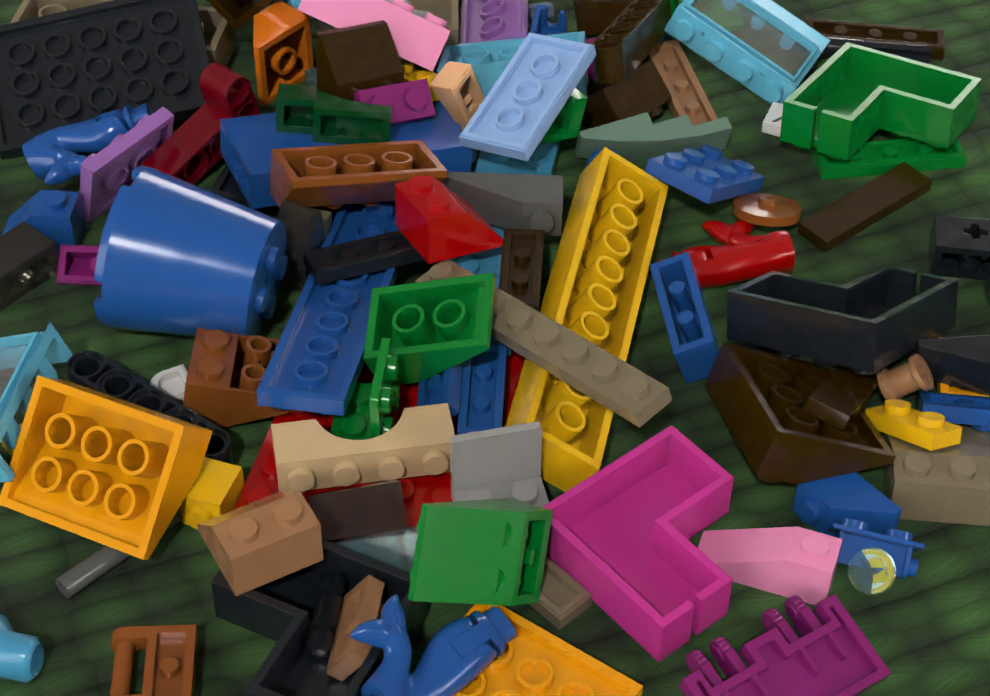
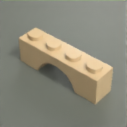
(315, 459)

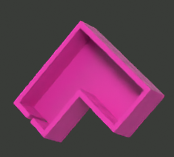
(630, 542)

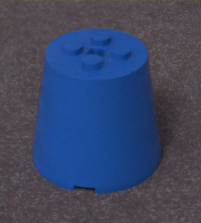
(187, 260)

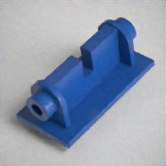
(894, 542)

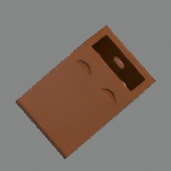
(226, 376)

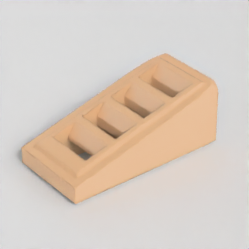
(448, 84)

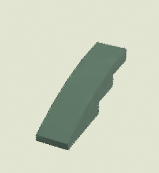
(640, 139)

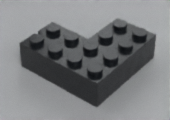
(844, 325)
(285, 612)

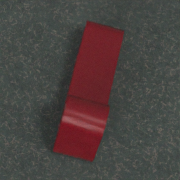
(196, 143)

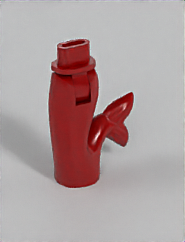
(742, 256)

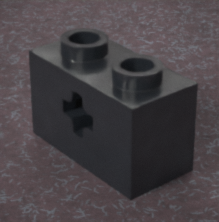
(960, 248)

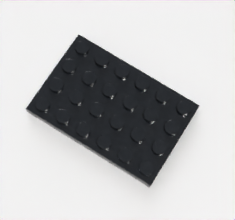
(97, 62)

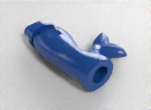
(56, 151)
(449, 660)

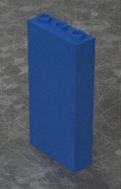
(249, 140)

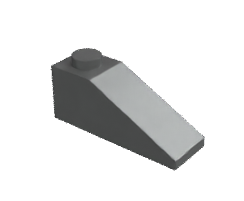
(513, 199)

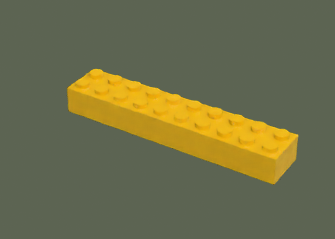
(597, 295)

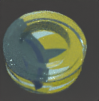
(871, 571)

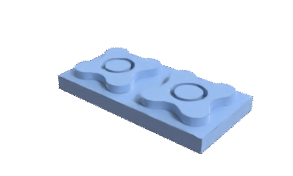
(528, 96)

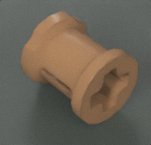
(905, 378)

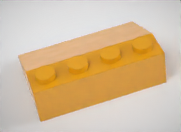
(102, 466)

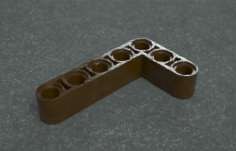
(626, 33)

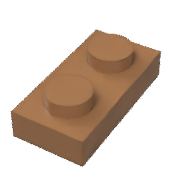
(358, 606)

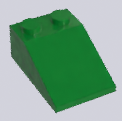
(431, 324)

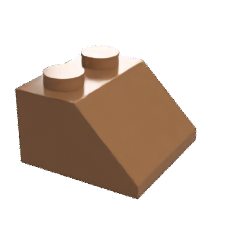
(264, 540)

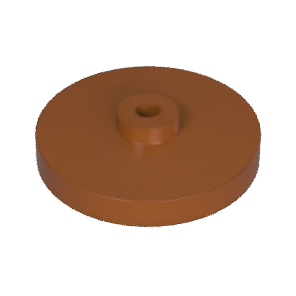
(766, 209)

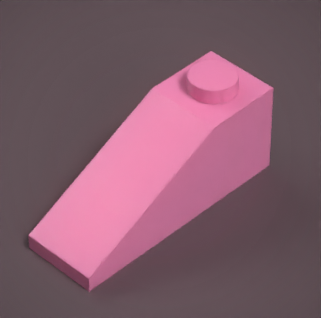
(776, 559)

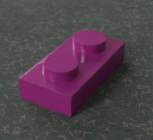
(408, 100)

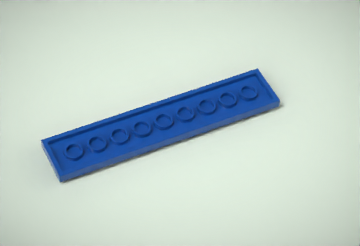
(327, 330)

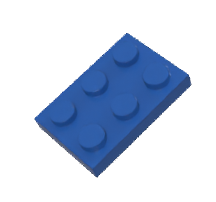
(705, 174)

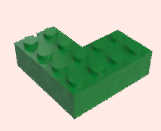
(873, 91)

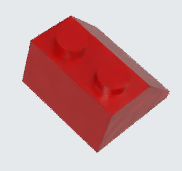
(440, 221)

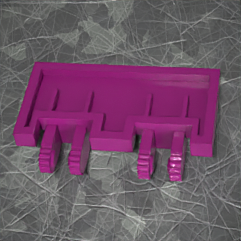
(823, 662)

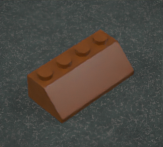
(349, 172)

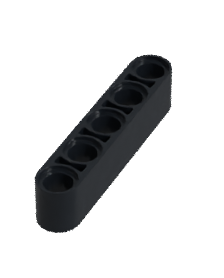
(104, 375)

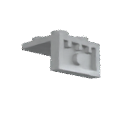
(498, 464)

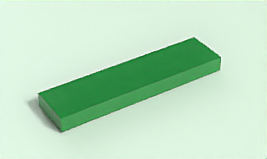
(883, 155)

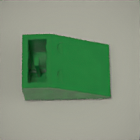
(480, 552)

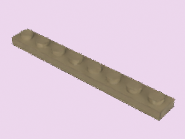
(568, 355)

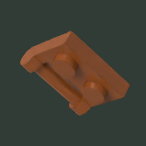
(168, 659)

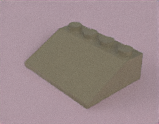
(941, 483)

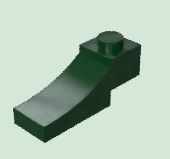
(329, 117)

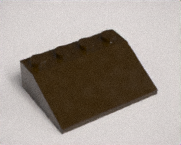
(764, 409)

